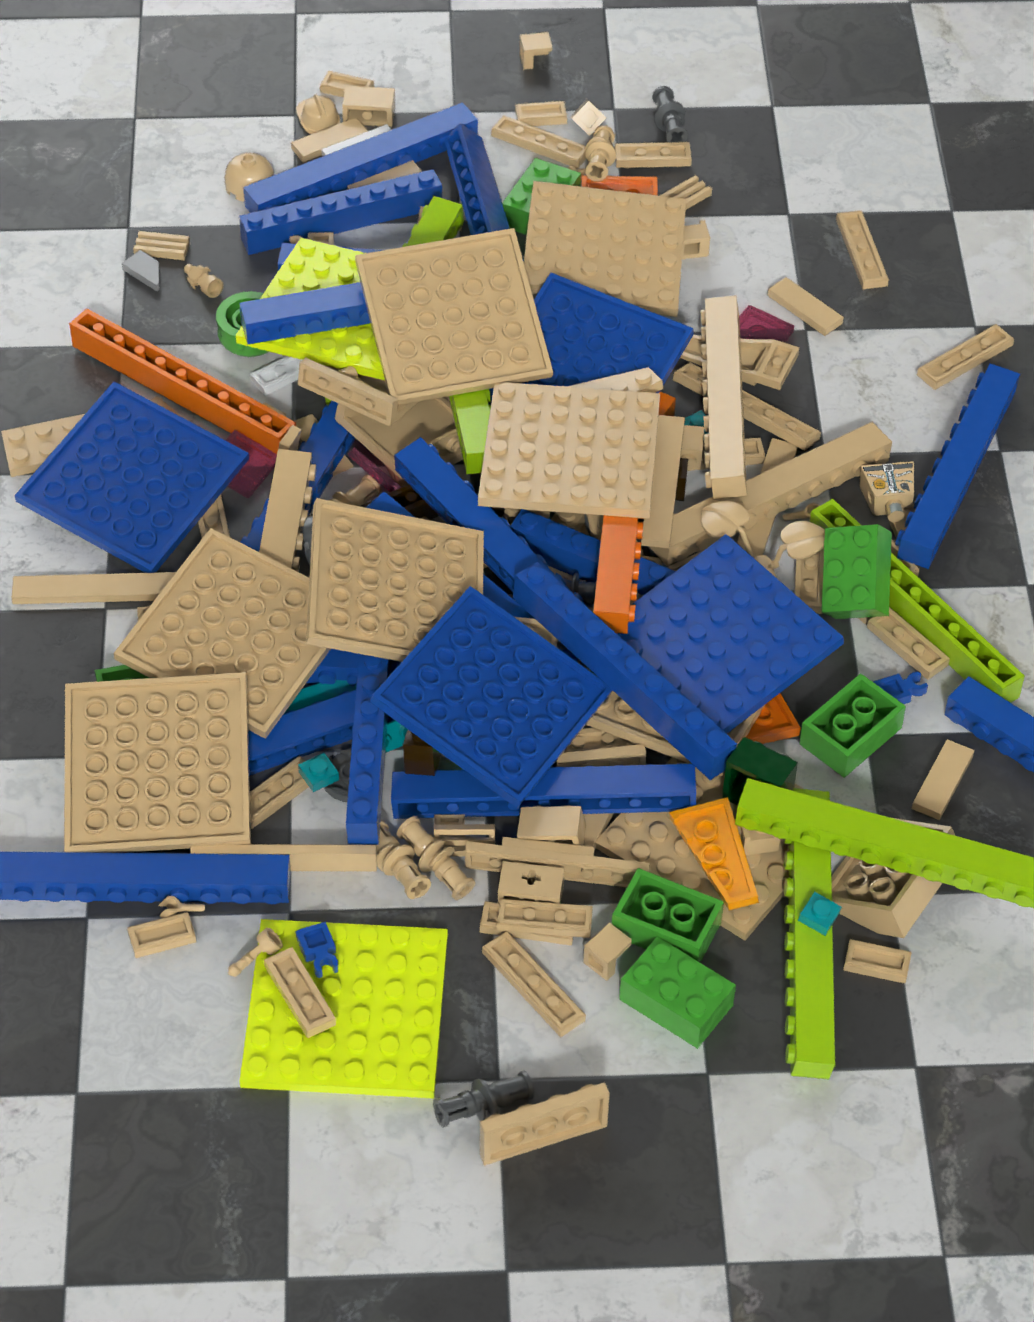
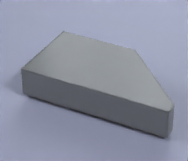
(143, 268)

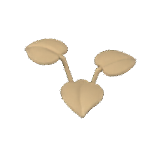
(799, 538)

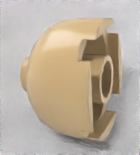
(246, 170)

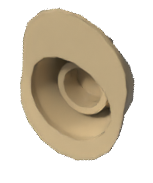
(317, 114)

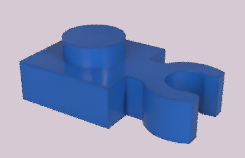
(903, 689)
(319, 946)

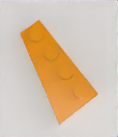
(717, 846)

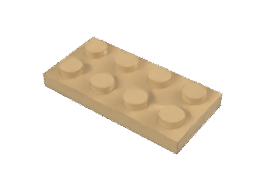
(544, 1123)

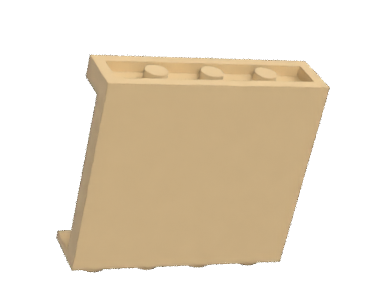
(368, 400)
(427, 419)

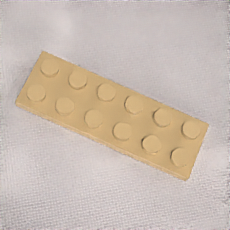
(32, 444)

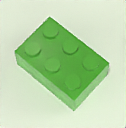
(519, 199)
(856, 571)
(852, 725)
(670, 911)
(677, 992)

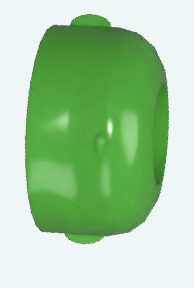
(229, 322)

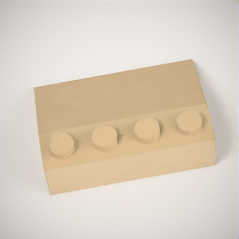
(880, 895)

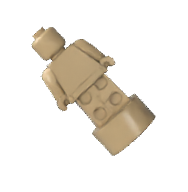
(209, 284)
(268, 942)

